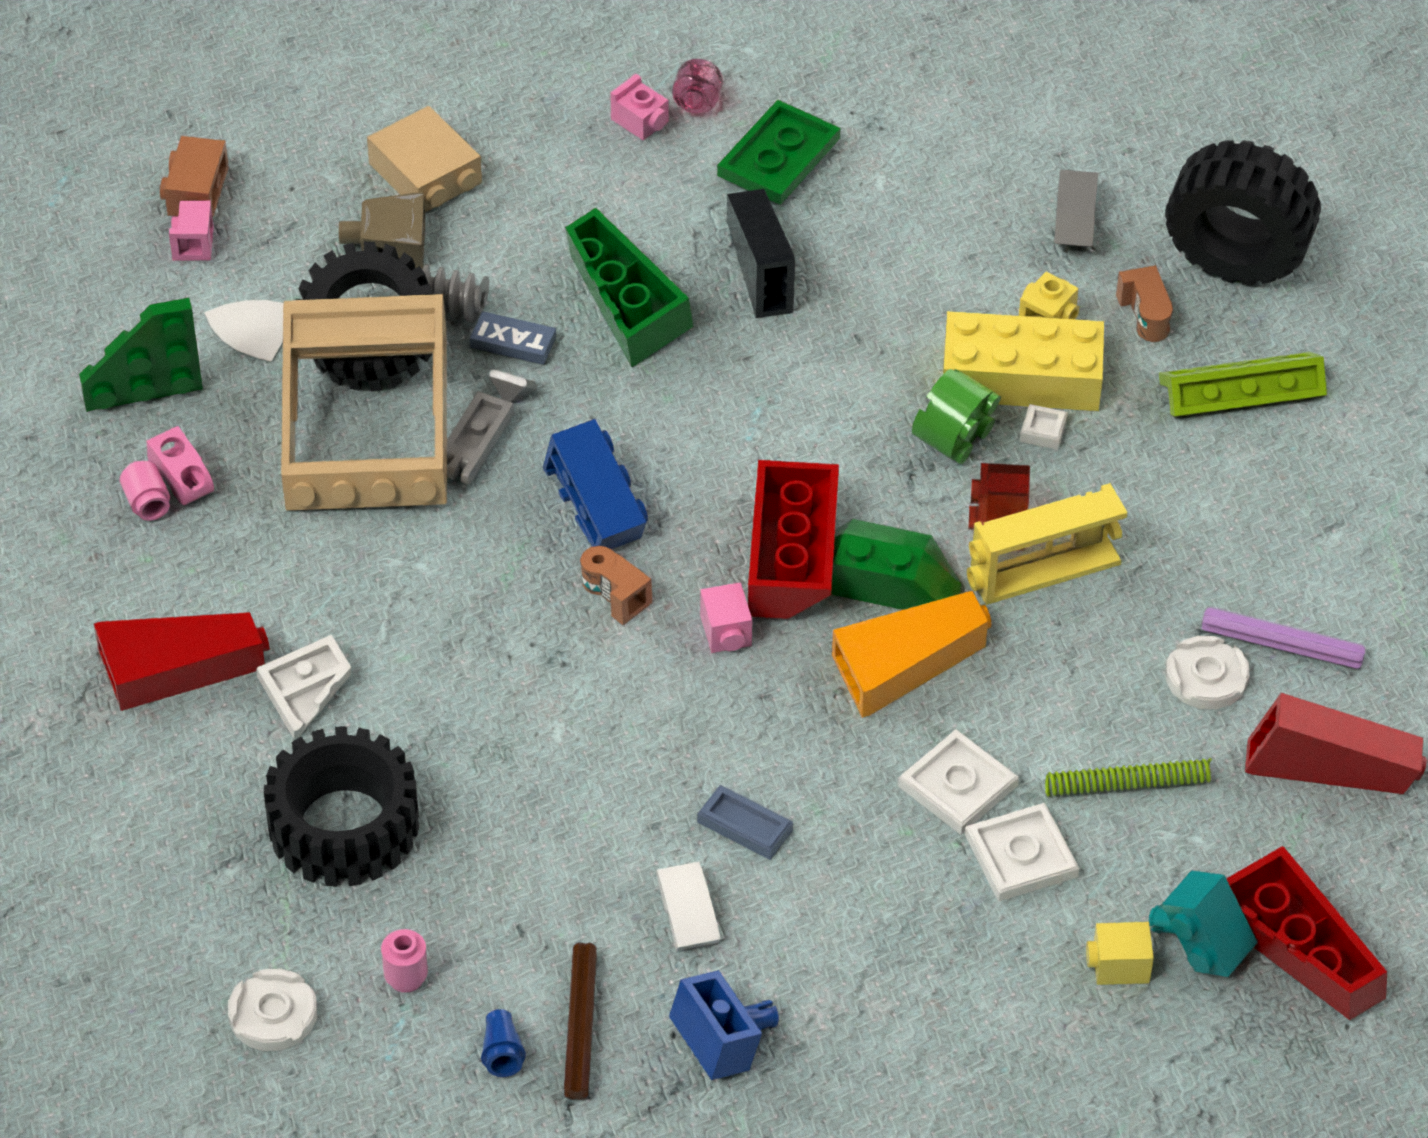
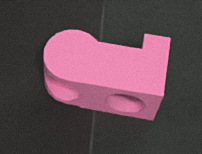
(180, 466)

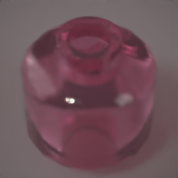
(697, 86)

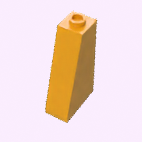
(907, 648)

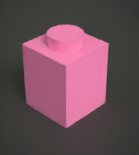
(726, 617)

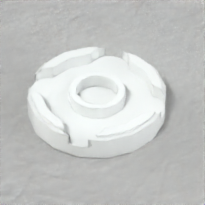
(1207, 672)
(272, 1010)

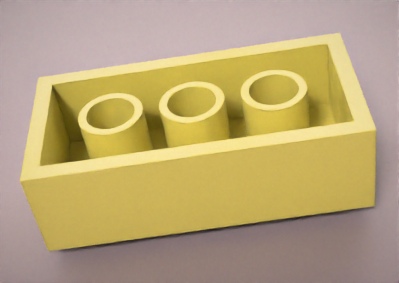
(1029, 358)

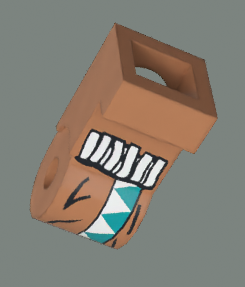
(1149, 300)
(617, 581)

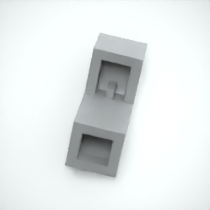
(1076, 208)

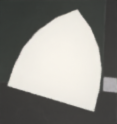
(250, 326)

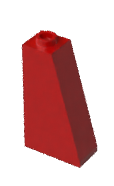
(177, 654)
(1332, 748)

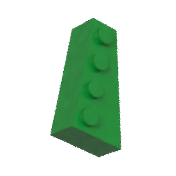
(630, 290)

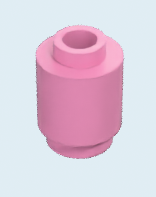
(145, 490)
(404, 960)

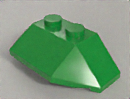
(890, 566)

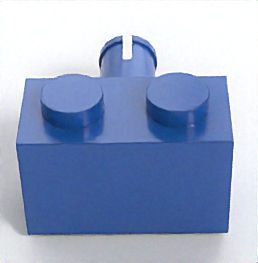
(718, 1025)

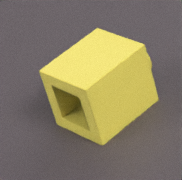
(1121, 953)

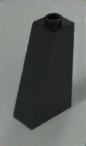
(762, 252)

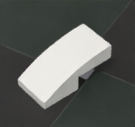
(688, 906)

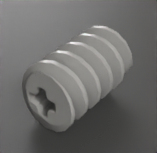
(459, 297)

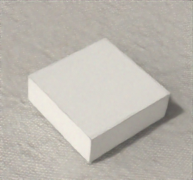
(1043, 426)

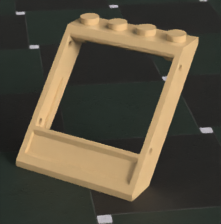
(363, 330)

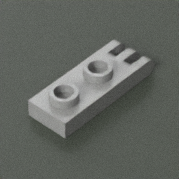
(476, 435)

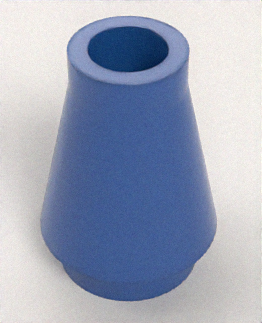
(502, 1047)

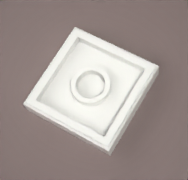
(958, 781)
(1021, 852)

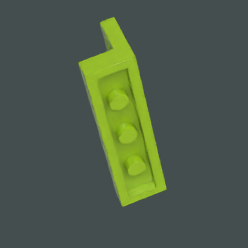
(1245, 383)

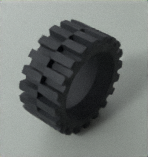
(358, 269)
(335, 765)

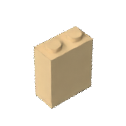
(425, 158)

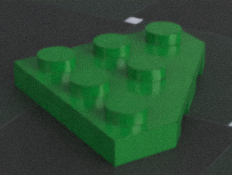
(148, 361)

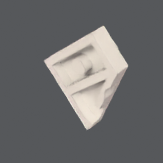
(304, 682)

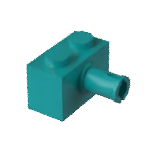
(1206, 923)

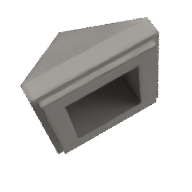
(511, 386)

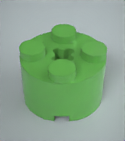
(956, 415)

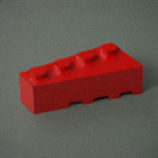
(1307, 934)

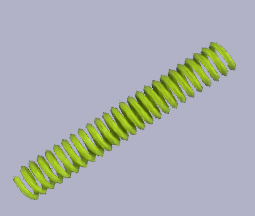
(1096, 771)

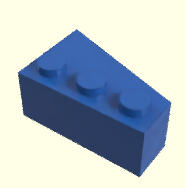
(595, 485)

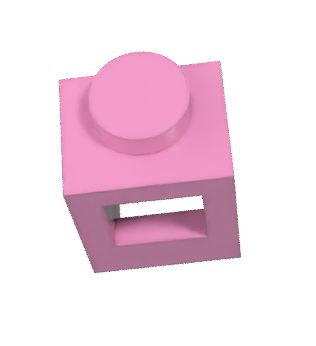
(639, 108)
(192, 232)

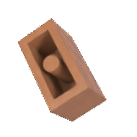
(195, 173)

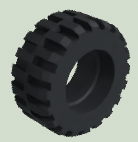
(1252, 181)

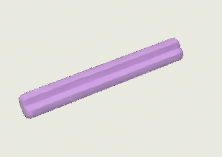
(1283, 637)

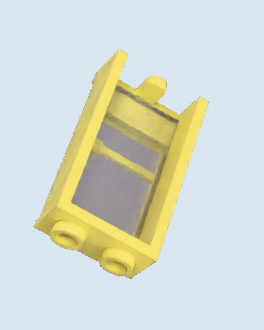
(1045, 545)

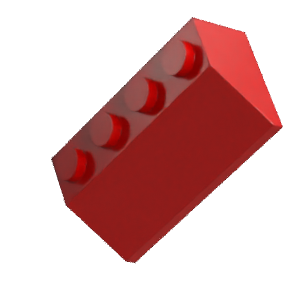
(792, 537)

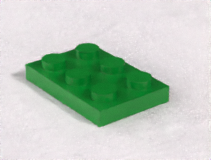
(779, 151)

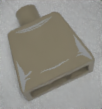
(390, 221)

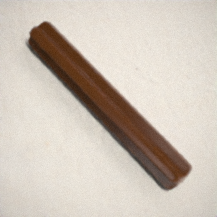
(580, 1021)

